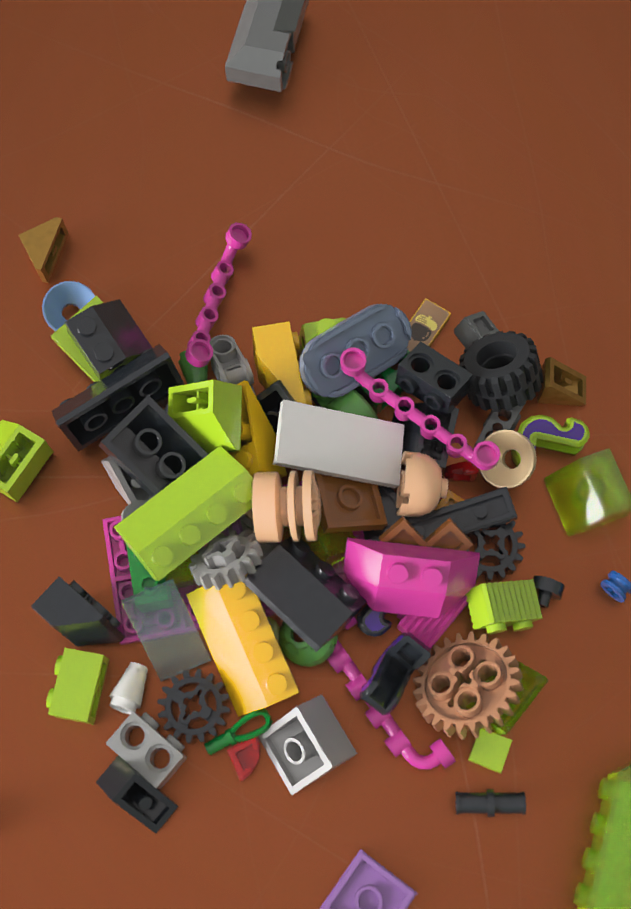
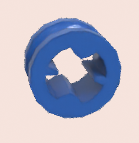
(616, 586)

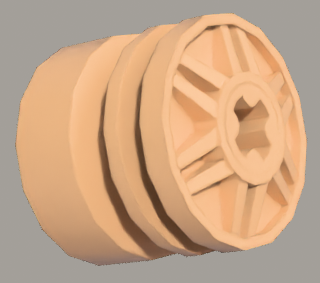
(285, 506)

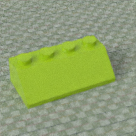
(188, 513)

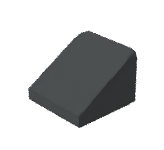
(474, 328)

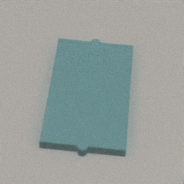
(166, 629)

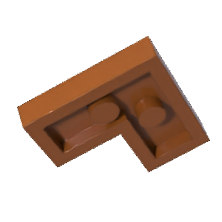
(445, 536)

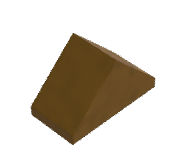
(44, 245)
(561, 385)

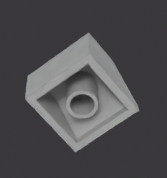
(307, 744)

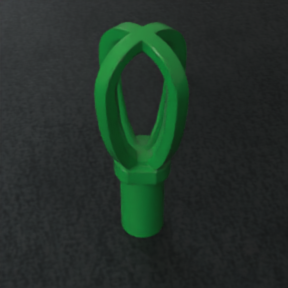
(229, 736)

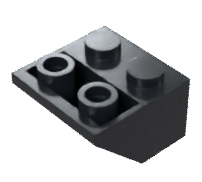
(415, 442)
(77, 615)

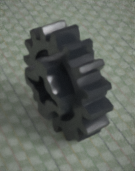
(498, 555)
(202, 692)

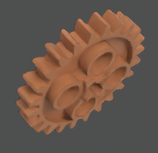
(468, 685)

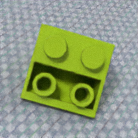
(208, 413)
(20, 458)

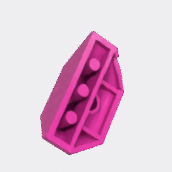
(409, 576)

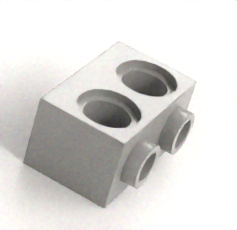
(142, 756)

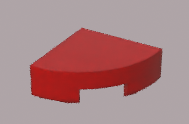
(461, 471)
(245, 757)

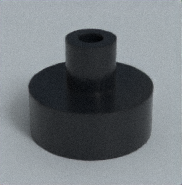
(548, 589)

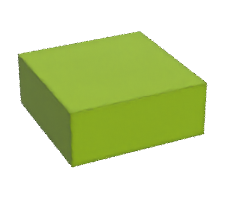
(490, 750)

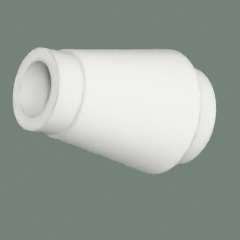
(129, 690)

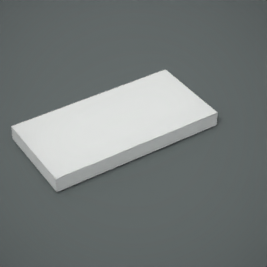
(339, 444)

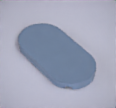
(376, 330)

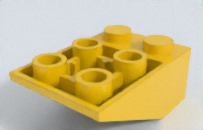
(278, 359)
(257, 436)

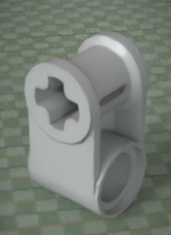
(228, 361)

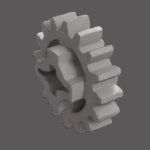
(226, 560)

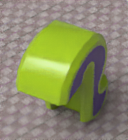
(549, 434)

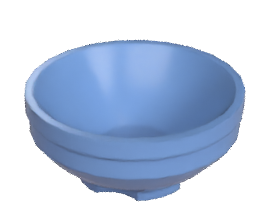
(61, 296)

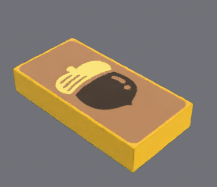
(427, 323)

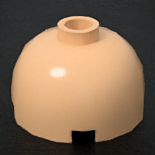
(419, 485)

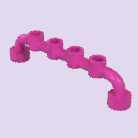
(199, 347)
(483, 456)
(397, 741)

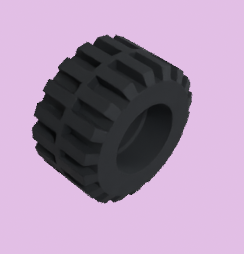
(503, 370)

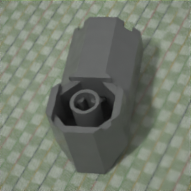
(265, 43)

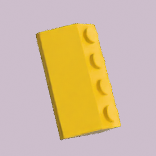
(243, 646)

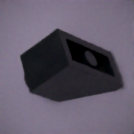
(136, 795)

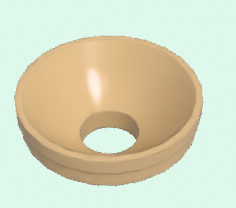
(501, 474)

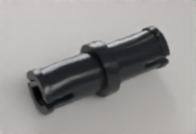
(491, 802)

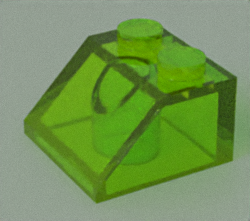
(589, 492)

